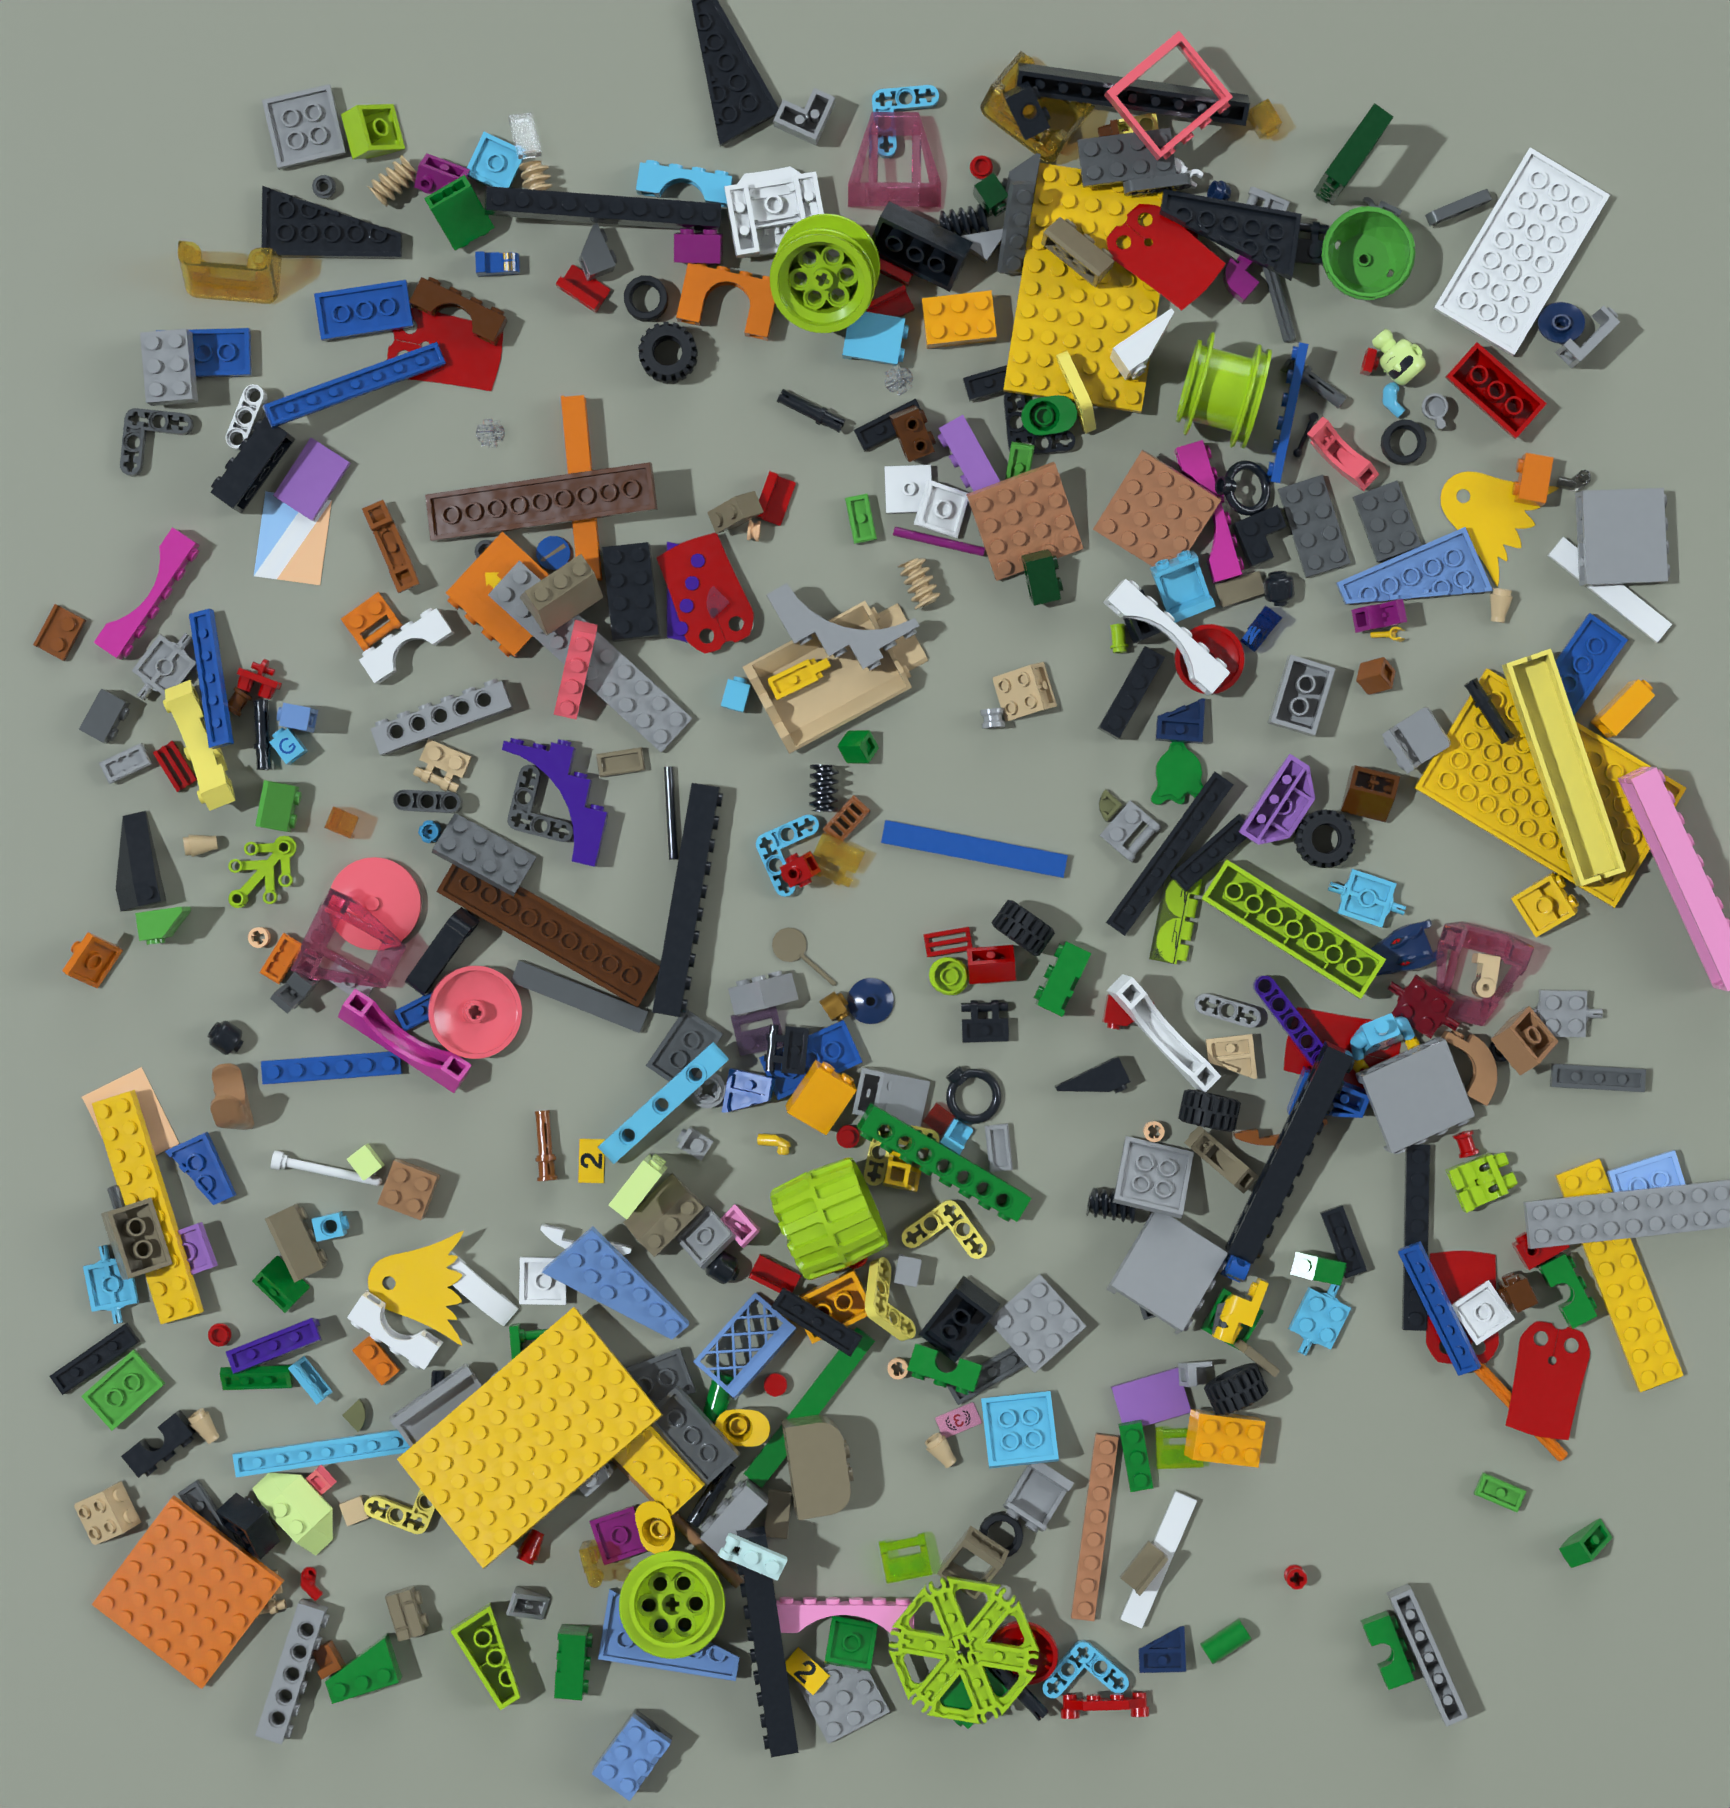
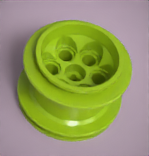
(826, 311)
(1224, 390)
(640, 1586)

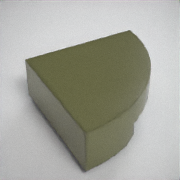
(1108, 805)
(356, 1415)

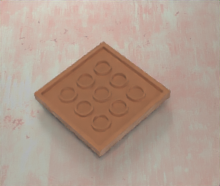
(1156, 511)
(1024, 518)

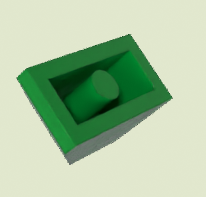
(1318, 1268)
(1585, 1544)

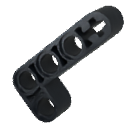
(441, 950)

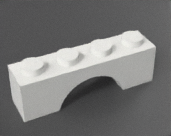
(381, 662)
(370, 1316)

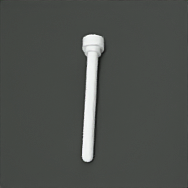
(280, 1161)

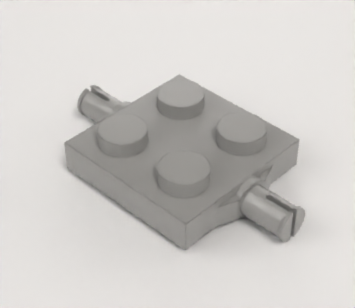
(164, 665)
(1565, 1012)

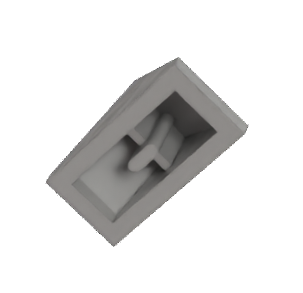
(984, 243)
(527, 1604)

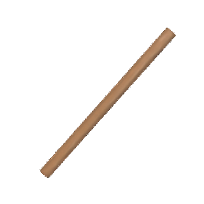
(694, 1538)

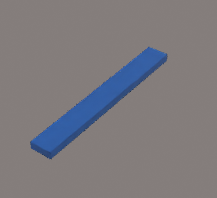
(354, 385)
(974, 849)

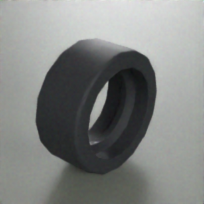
(646, 280)
(1403, 424)
(1002, 1516)

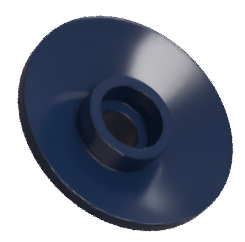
(1563, 315)
(870, 988)

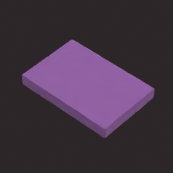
(311, 479)
(1151, 1398)

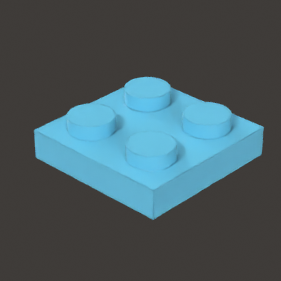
(494, 162)

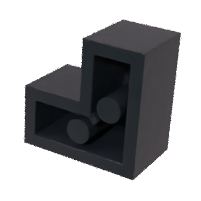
(1253, 531)
(250, 1524)

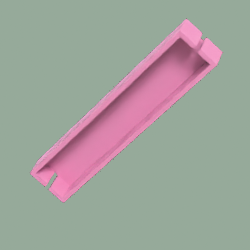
(1681, 870)

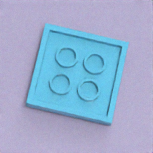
(1019, 1429)

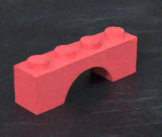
(575, 669)

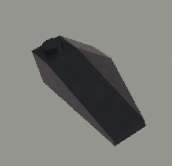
(138, 869)

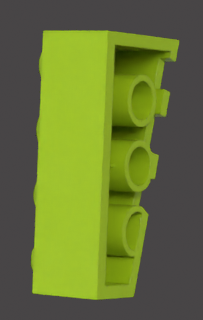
(486, 1652)

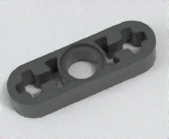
(1157, 184)
(1458, 207)

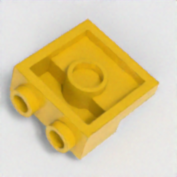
(1545, 904)

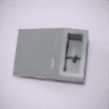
(893, 1093)

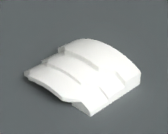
(767, 206)

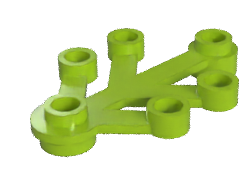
(265, 869)

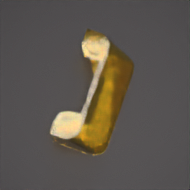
(1064, 122)
(231, 282)

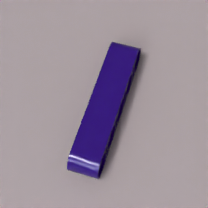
(1282, 1016)

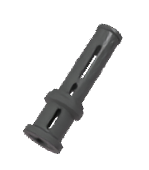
(1317, 384)

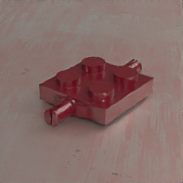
(1423, 1006)

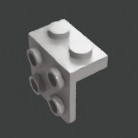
(1416, 739)

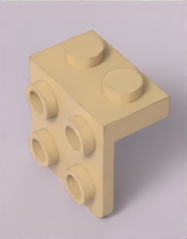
(107, 1513)

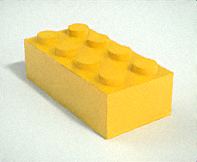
(659, 1470)

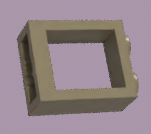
(983, 1548)

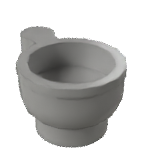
(1434, 408)

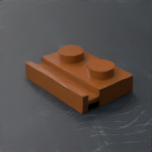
(59, 632)

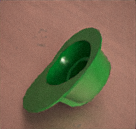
(1049, 415)

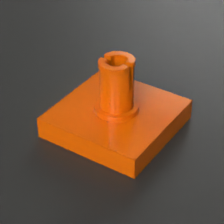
(92, 960)

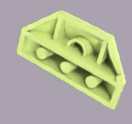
(297, 1509)

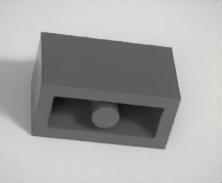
(105, 716)

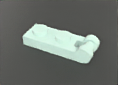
(753, 1556)

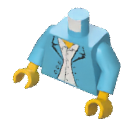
(1378, 1035)

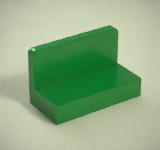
(278, 1284)

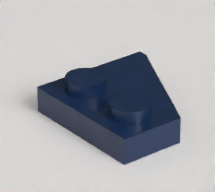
(1182, 724)
(1164, 1653)

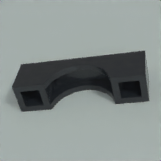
(1131, 692)

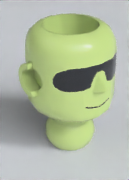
(1400, 359)

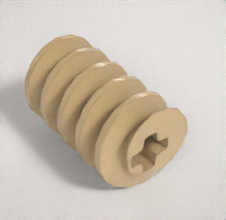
(534, 175)
(394, 180)
(919, 582)

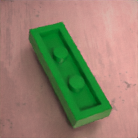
(257, 1378)
(1135, 1455)

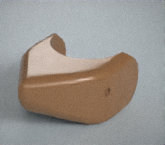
(231, 1102)

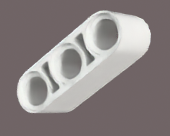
(244, 406)

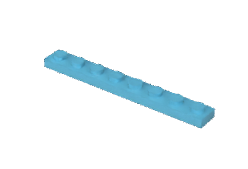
(319, 1453)

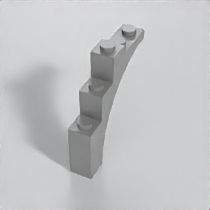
(865, 644)

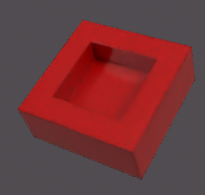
(1370, 362)

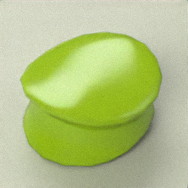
(949, 976)

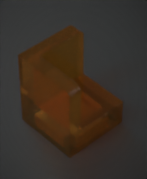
(342, 822)

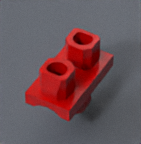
(268, 685)

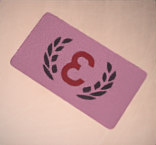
(958, 1420)

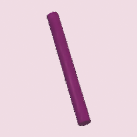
(938, 541)

